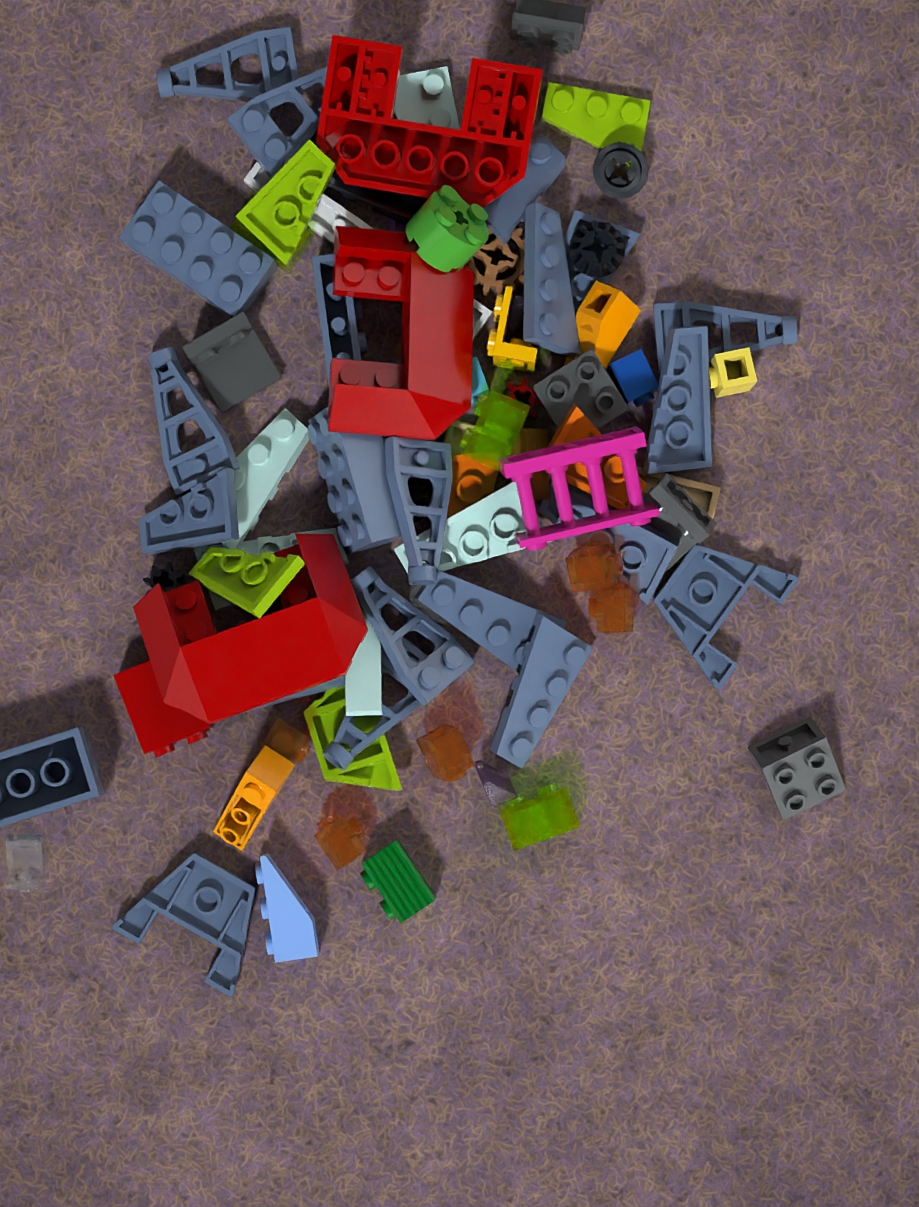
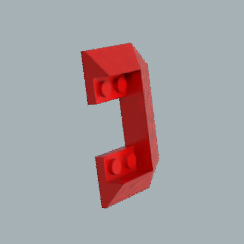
(420, 158)
(436, 346)
(261, 659)

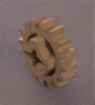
(512, 264)

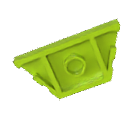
(370, 767)

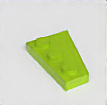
(596, 115)
(288, 201)
(246, 578)

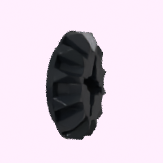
(620, 186)
(586, 261)

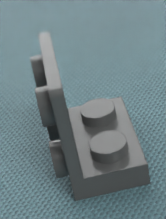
(548, 24)
(232, 362)
(586, 385)
(679, 516)
(798, 767)

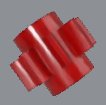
(522, 391)

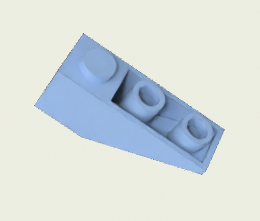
(290, 921)

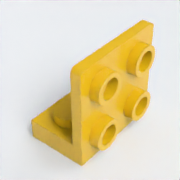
(513, 355)

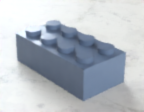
(198, 251)
(356, 485)
(48, 776)

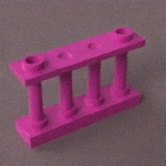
(555, 461)

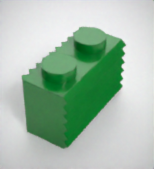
(397, 881)

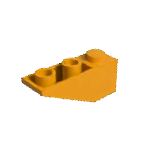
(604, 321)
(253, 797)

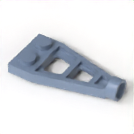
(277, 62)
(260, 132)
(685, 313)
(425, 461)
(203, 462)
(436, 671)
(390, 715)

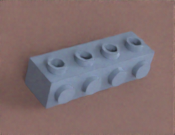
(337, 316)

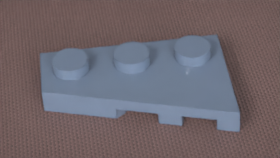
(195, 519)

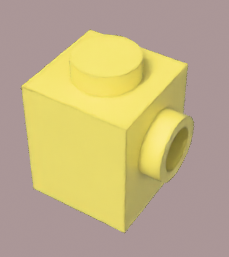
(732, 372)

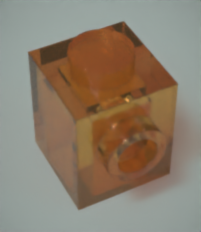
(594, 566)
(612, 610)
(287, 741)
(445, 753)
(341, 839)

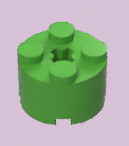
(448, 230)

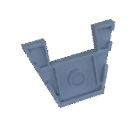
(704, 594)
(208, 904)

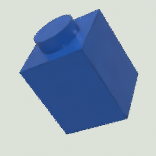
(634, 379)

